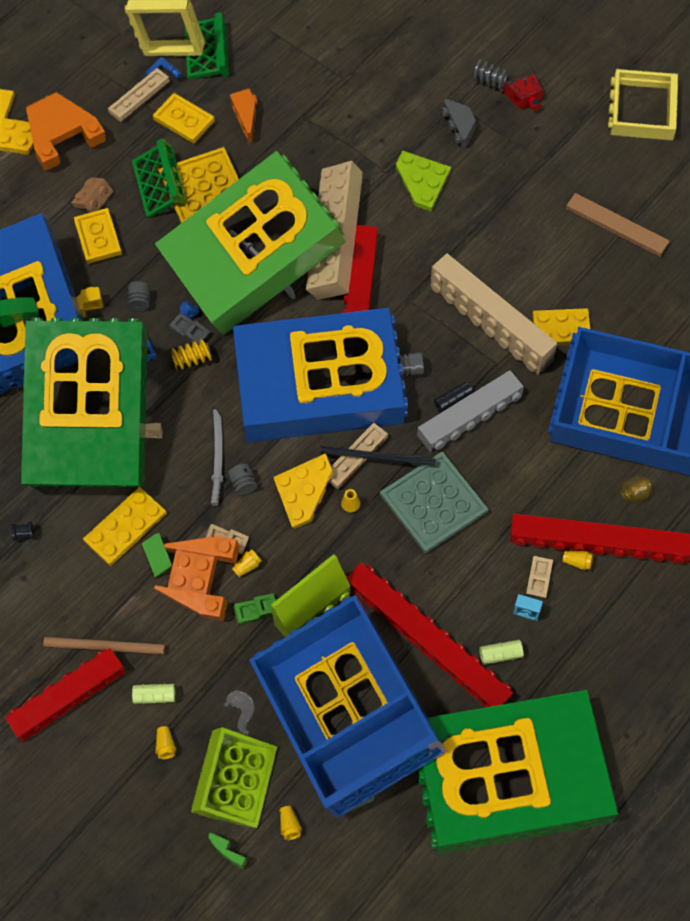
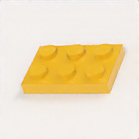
(183, 118)
(97, 235)
(561, 323)

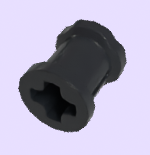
(22, 531)

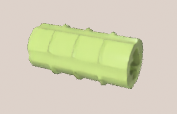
(501, 652)
(153, 693)

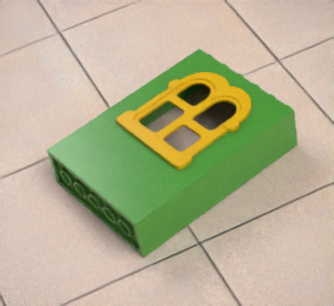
(218, 271)

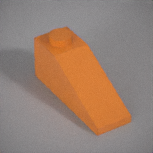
(245, 110)

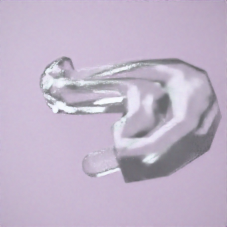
(245, 703)

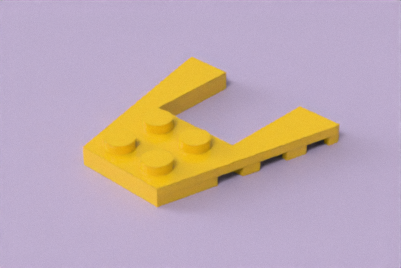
(14, 134)

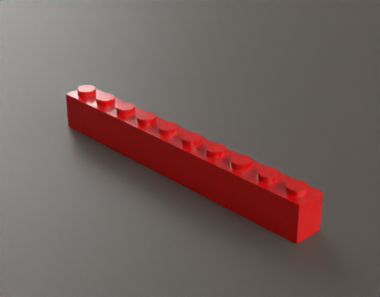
(600, 538)
(429, 639)

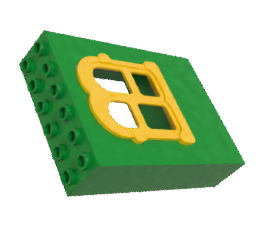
(84, 446)
(563, 767)

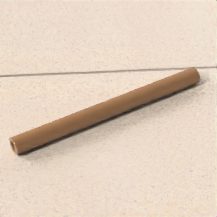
(101, 645)

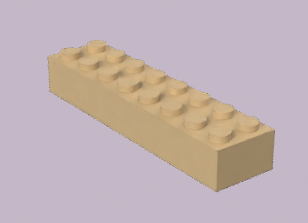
(340, 195)
(493, 314)

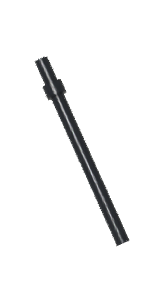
(415, 460)

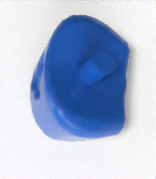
(189, 310)

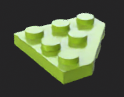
(422, 178)

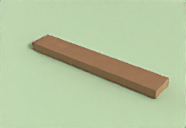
(617, 224)

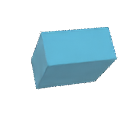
(527, 607)

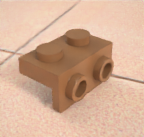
(92, 195)

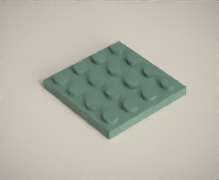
(433, 502)

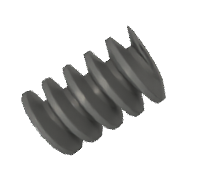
(490, 76)

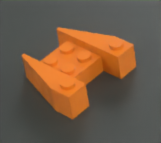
(194, 573)

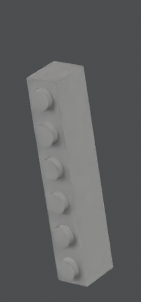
(470, 411)

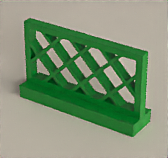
(219, 45)
(169, 173)

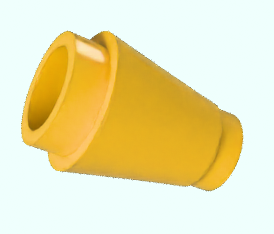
(350, 501)
(578, 559)
(247, 563)
(164, 743)
(289, 823)

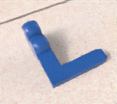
(169, 67)

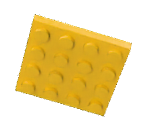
(203, 180)

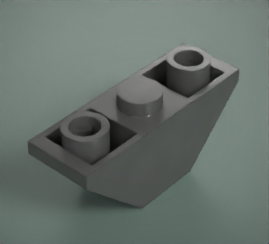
(460, 121)

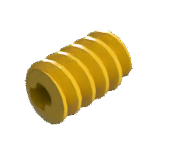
(190, 354)

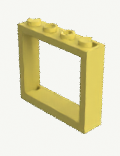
(166, 47)
(644, 79)

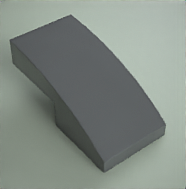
(188, 329)

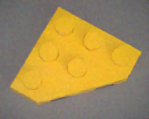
(304, 489)

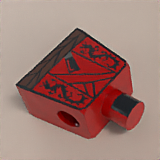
(524, 90)

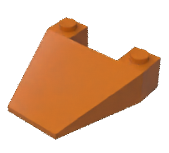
(57, 120)

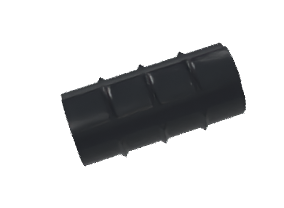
(452, 396)

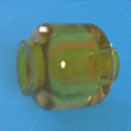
(636, 489)

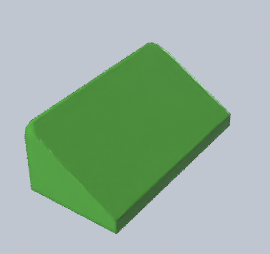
(157, 555)

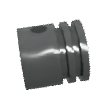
(138, 296)
(412, 364)
(242, 479)

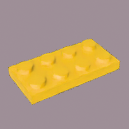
(124, 526)

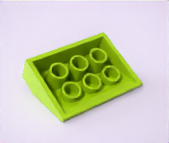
(311, 597)
(234, 778)

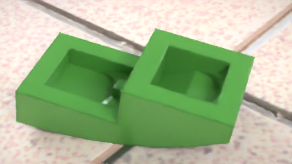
(254, 610)
(223, 846)

